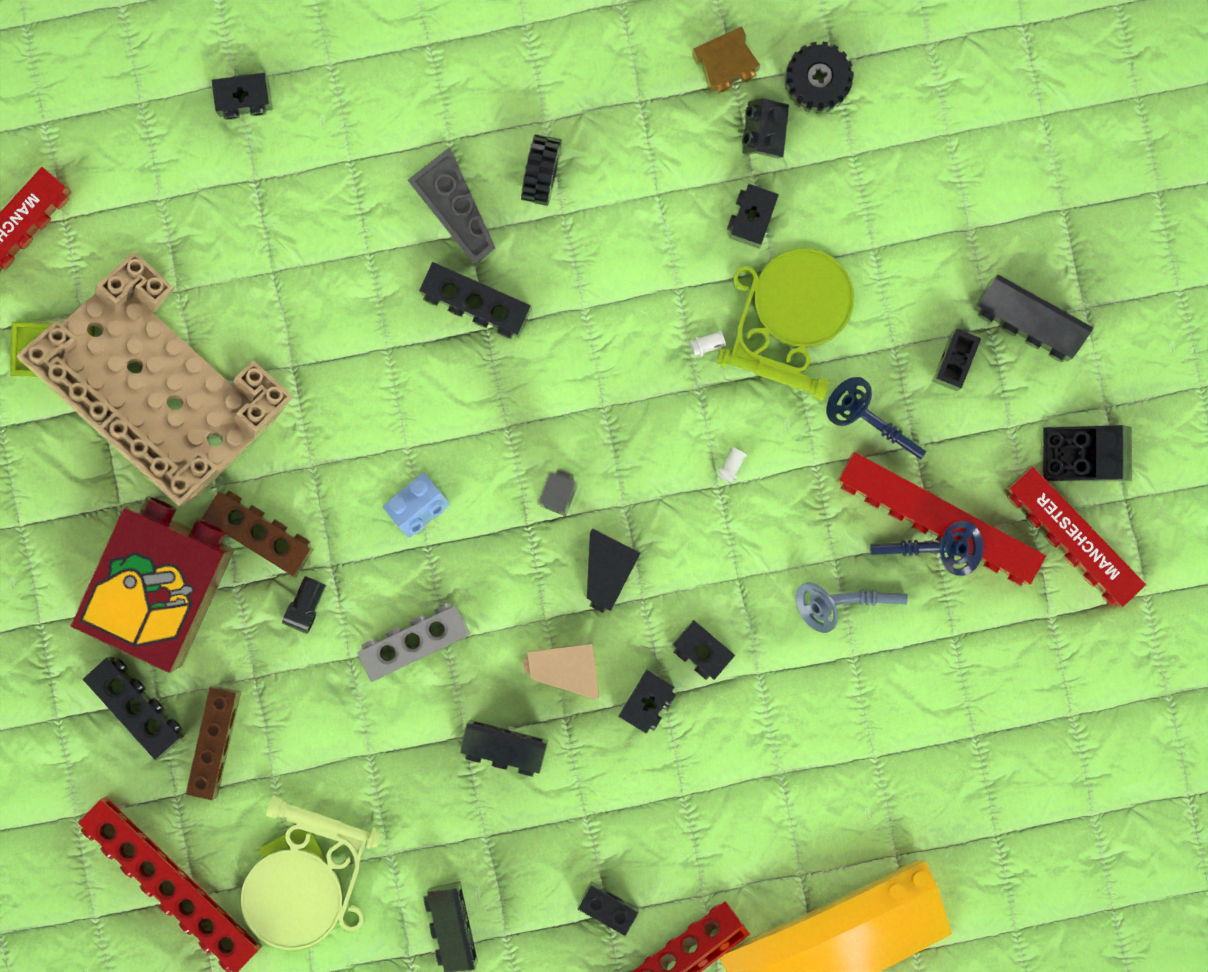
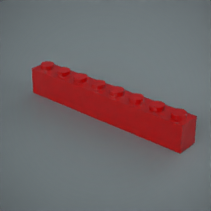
(935, 515)

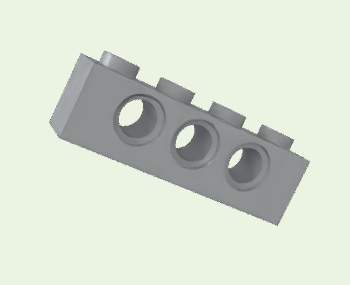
(378, 667)

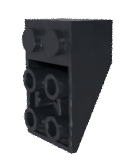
(1087, 453)

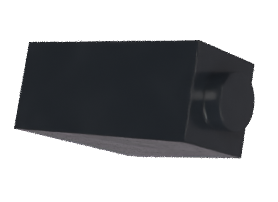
(607, 569)

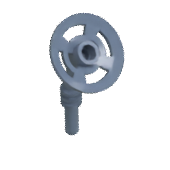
(822, 604)

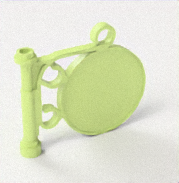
(296, 895)

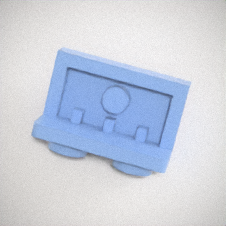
(416, 505)

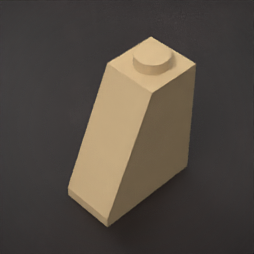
(565, 668)

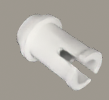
(707, 343)
(731, 465)

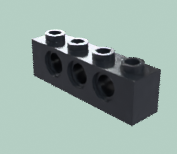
(439, 277)
(100, 682)

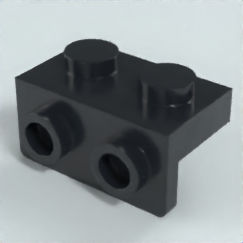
(765, 128)

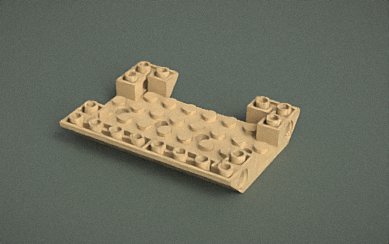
(133, 407)

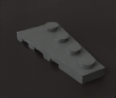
(449, 198)

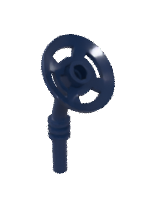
(859, 409)
(947, 545)

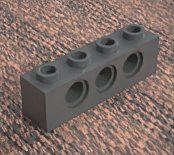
(558, 492)

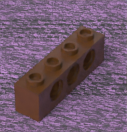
(219, 515)
(213, 742)

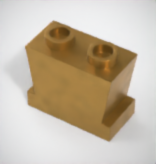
(726, 60)

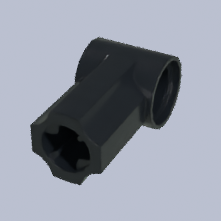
(302, 611)

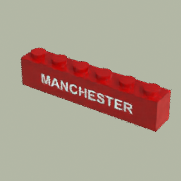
(28, 213)
(1075, 537)

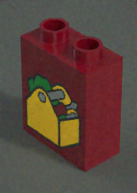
(154, 584)

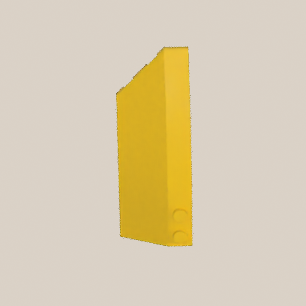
(854, 933)

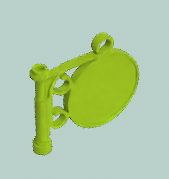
(801, 302)

